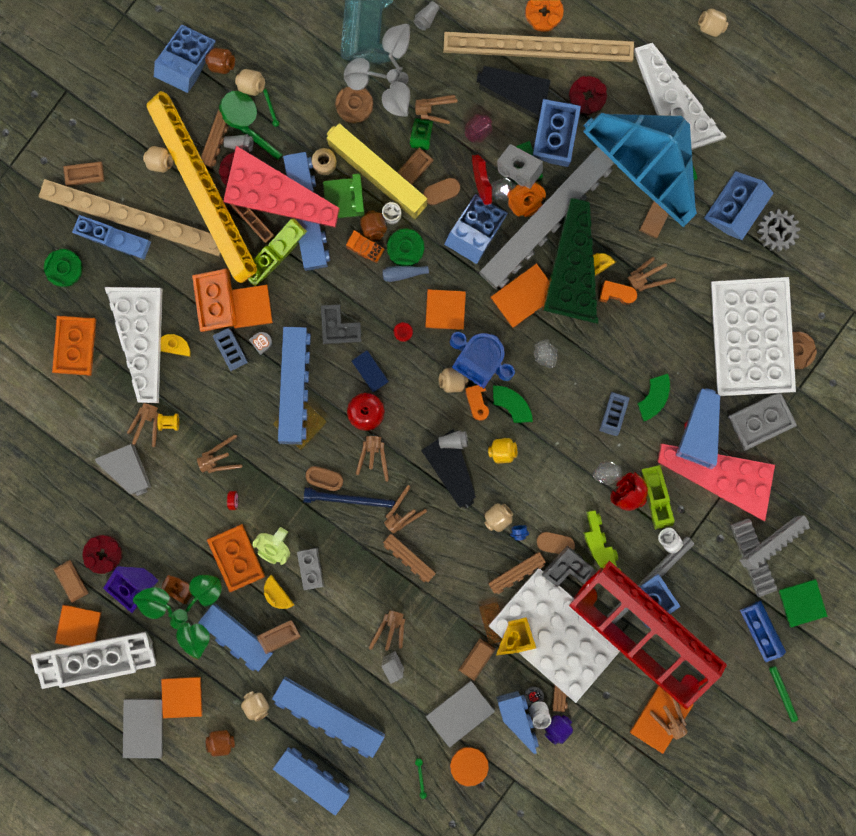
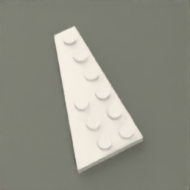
(674, 98)
(139, 330)

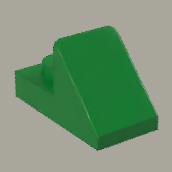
(421, 133)

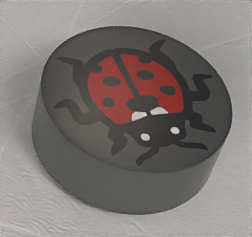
(533, 694)

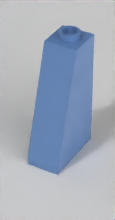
(701, 433)

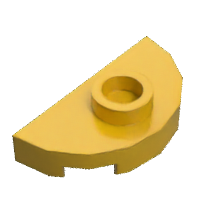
(602, 262)
(175, 344)
(276, 595)

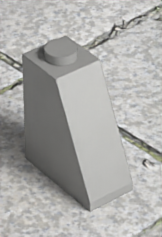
(126, 469)

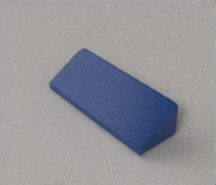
(763, 631)

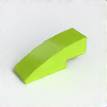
(658, 497)

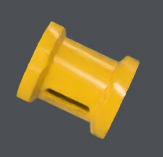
(168, 422)

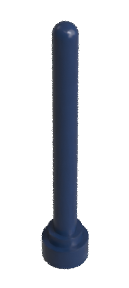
(312, 495)

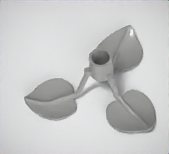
(396, 98)

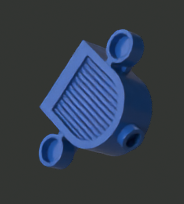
(480, 358)

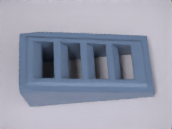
(222, 334)
(608, 428)

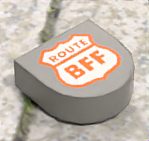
(261, 342)

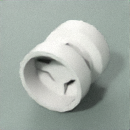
(389, 210)
(670, 540)
(540, 715)

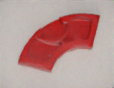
(482, 182)

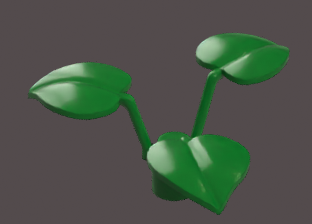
(194, 638)

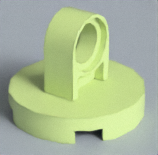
(272, 547)

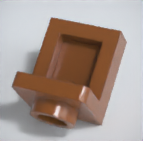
(177, 588)

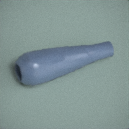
(398, 273)

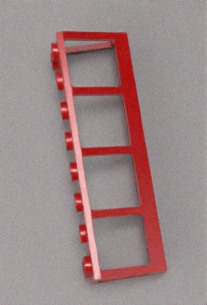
(661, 623)

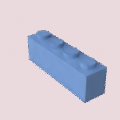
(235, 636)
(311, 780)

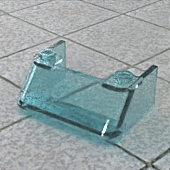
(363, 31)

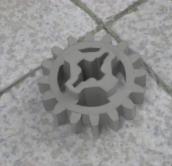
(786, 229)

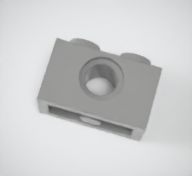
(515, 157)
(310, 568)

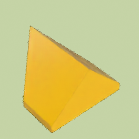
(516, 638)

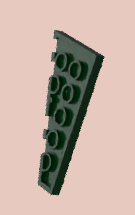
(573, 272)

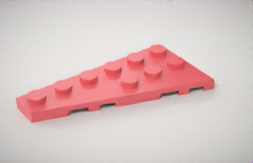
(265, 189)
(732, 479)

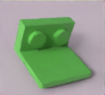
(346, 195)

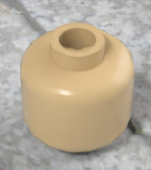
(713, 22)
(250, 82)
(323, 155)
(158, 159)
(452, 380)
(498, 517)
(255, 706)

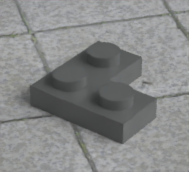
(334, 331)
(569, 563)

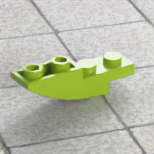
(277, 250)
(595, 541)

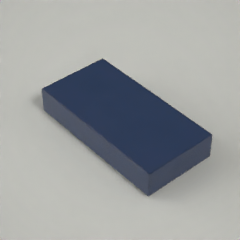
(370, 371)

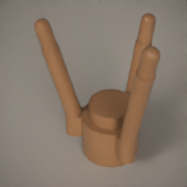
(424, 107)
(638, 279)
(146, 413)
(373, 445)
(208, 461)
(396, 522)
(394, 620)
(676, 726)

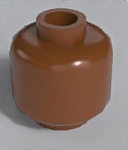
(220, 60)
(373, 225)
(219, 743)

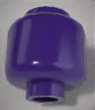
(559, 729)

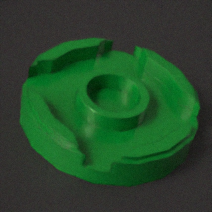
(238, 109)
(405, 247)
(63, 268)

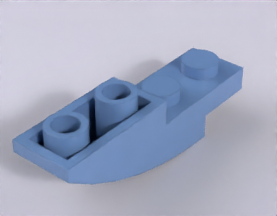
(111, 237)

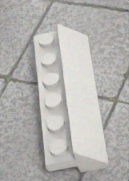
(94, 660)

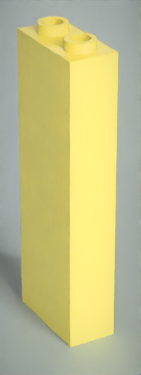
(376, 171)

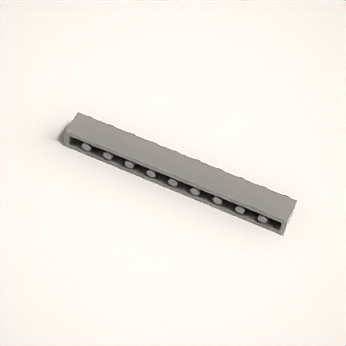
(546, 219)

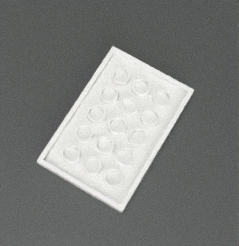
(753, 336)
(566, 645)

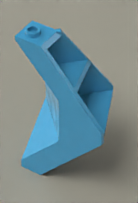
(653, 154)

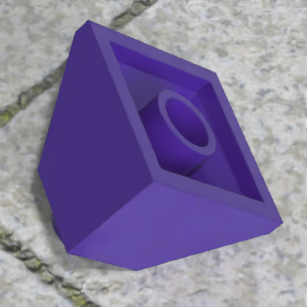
(127, 583)

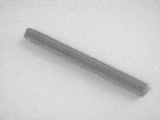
(660, 569)

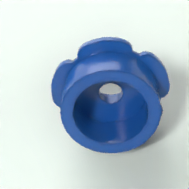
(519, 532)

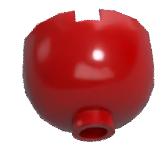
(372, 419)
(631, 492)

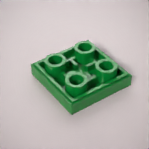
(802, 603)

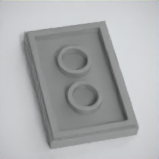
(762, 421)
(460, 713)
(142, 728)

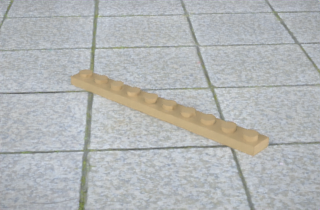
(538, 47)
(129, 217)

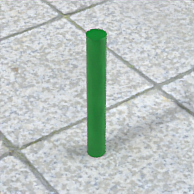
(262, 143)
(783, 693)

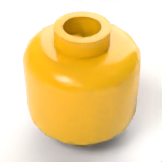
(503, 450)

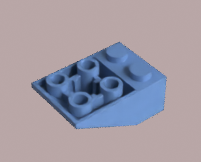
(183, 58)
(475, 229)
(513, 714)

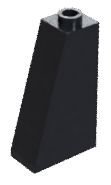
(515, 89)
(452, 471)

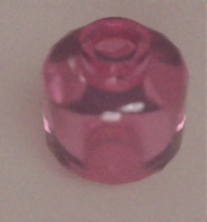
(478, 128)

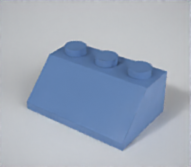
(556, 132)
(739, 205)

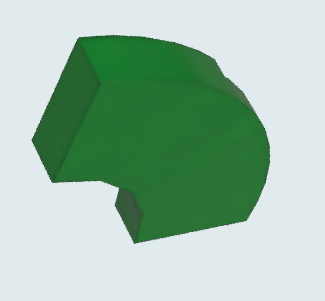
(656, 397)
(513, 403)

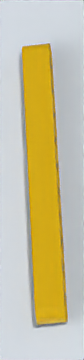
(201, 187)

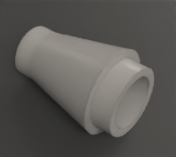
(426, 16)
(242, 141)
(455, 440)

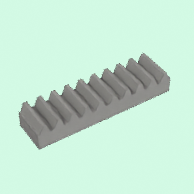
(747, 541)
(775, 542)
(392, 667)

